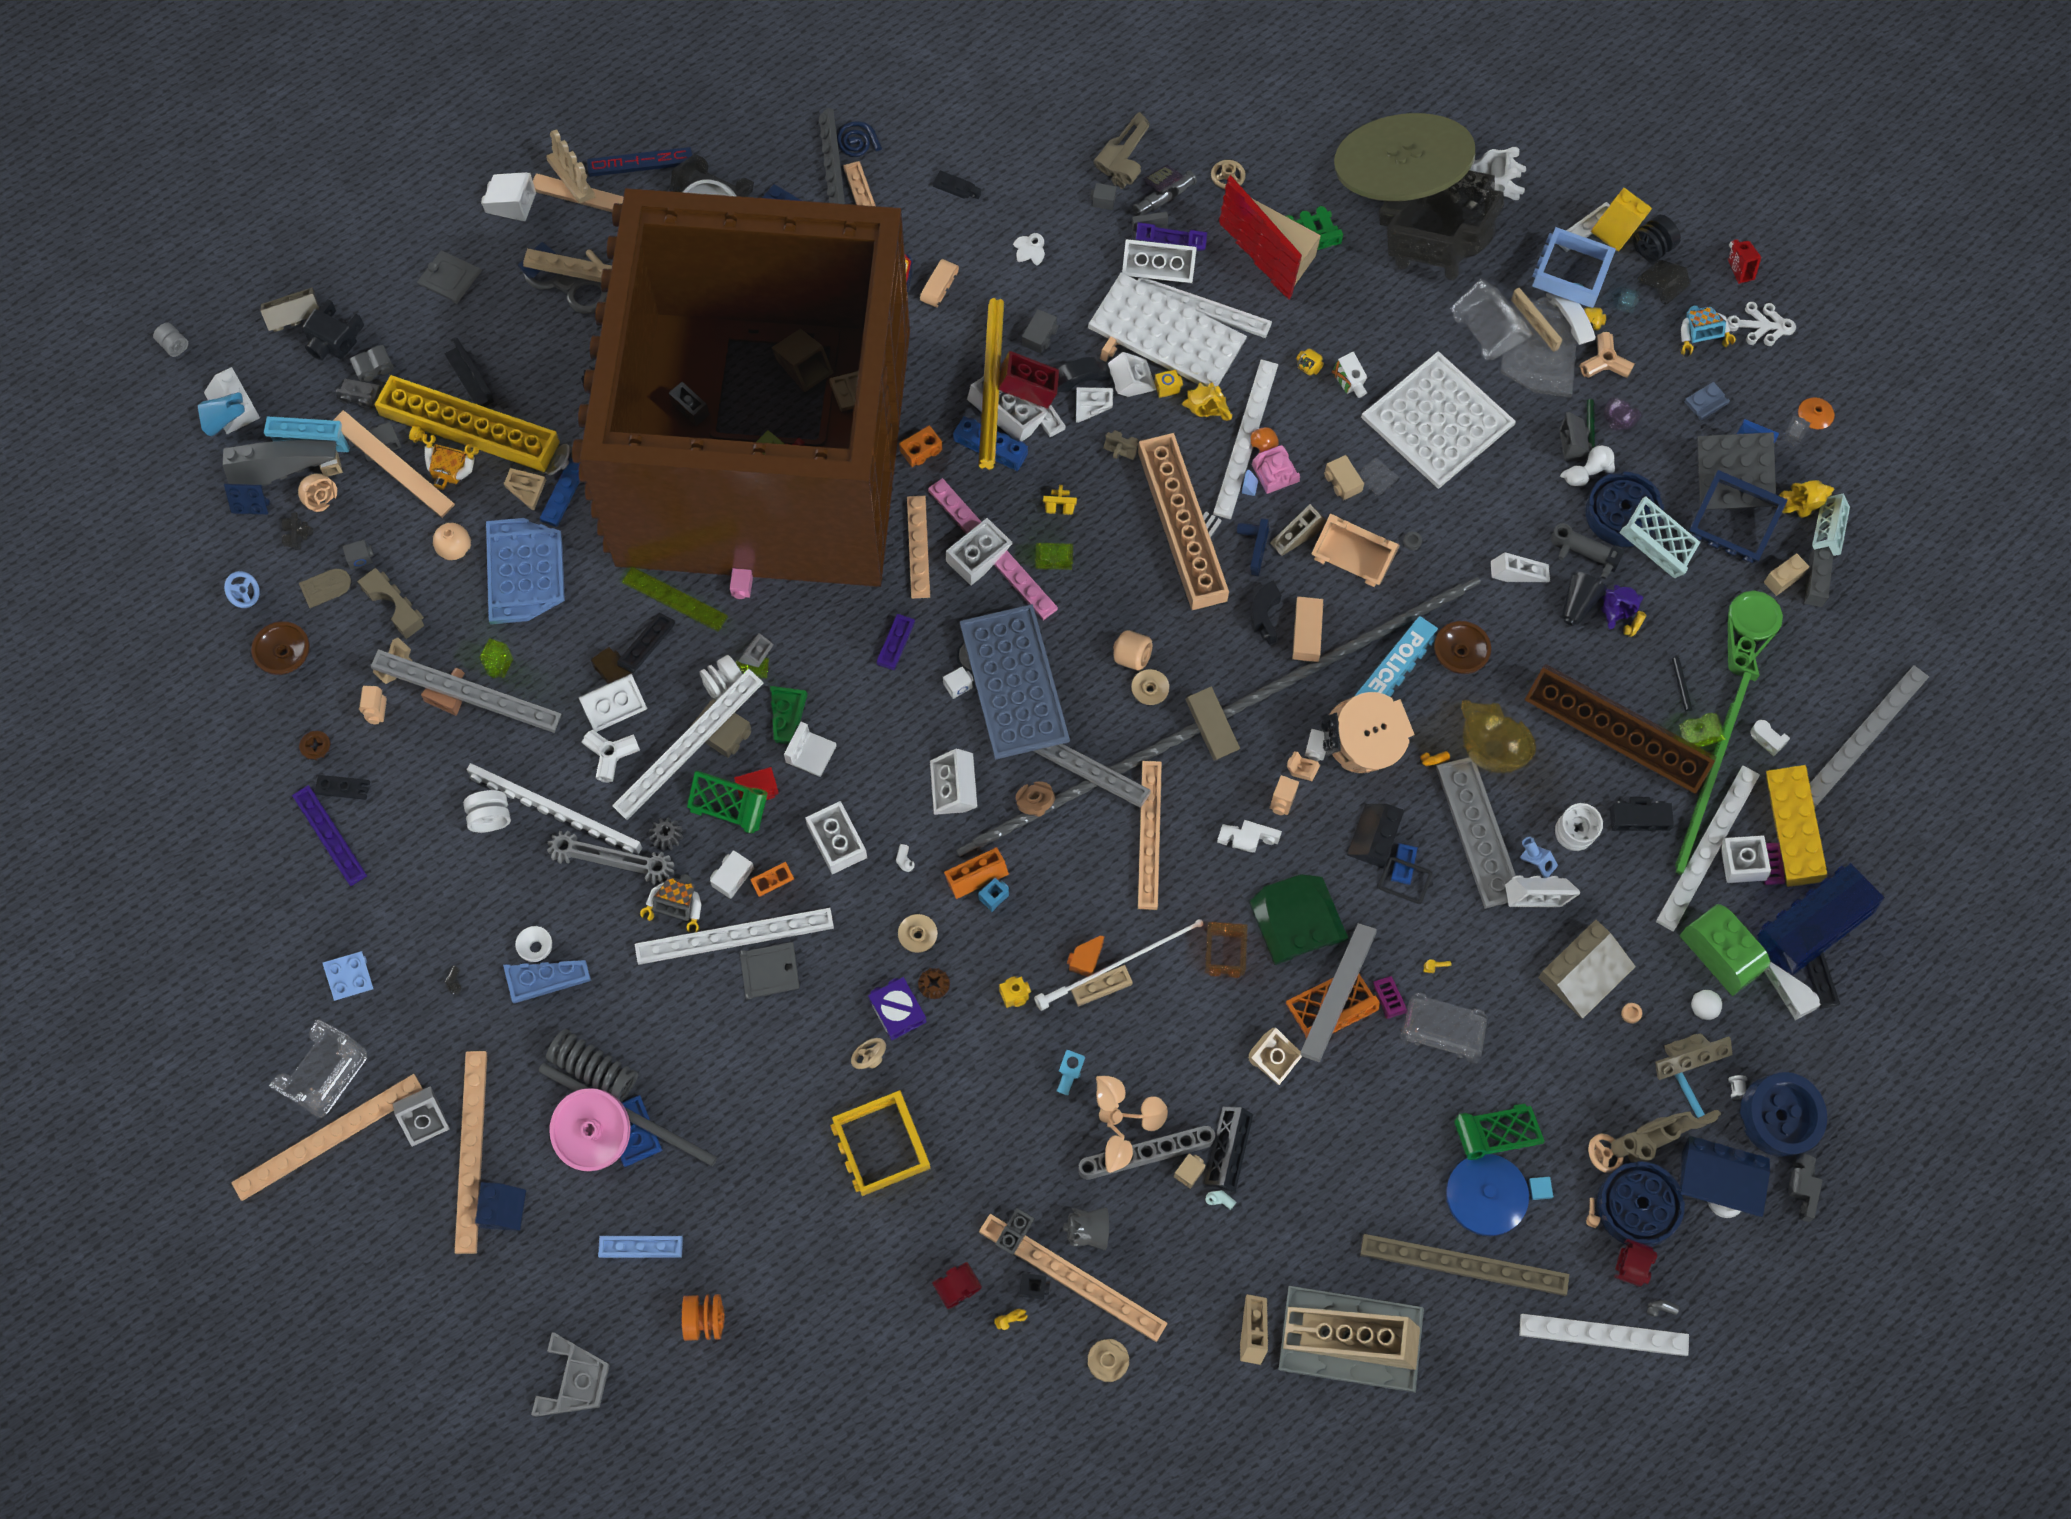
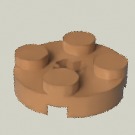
(1035, 806)

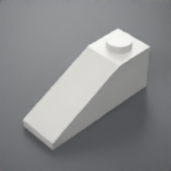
(1519, 569)
(1794, 993)

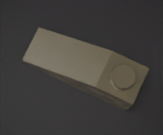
(1301, 529)

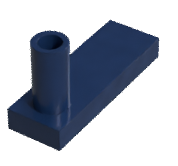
(1261, 532)

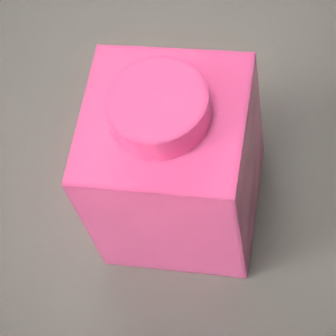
(741, 583)

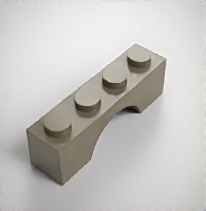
(405, 618)

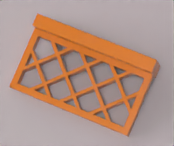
(1348, 1016)

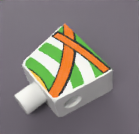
(1350, 374)

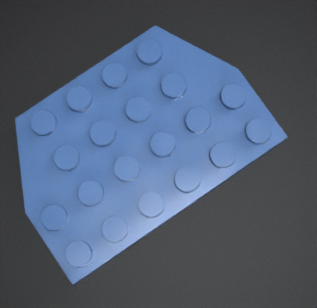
(523, 570)

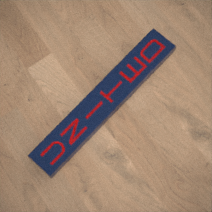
(637, 161)

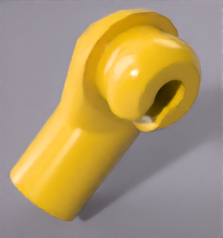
(1635, 625)

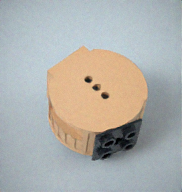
(1367, 732)

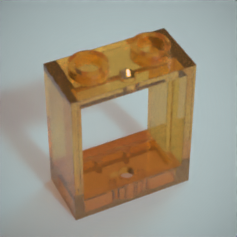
(1226, 930)

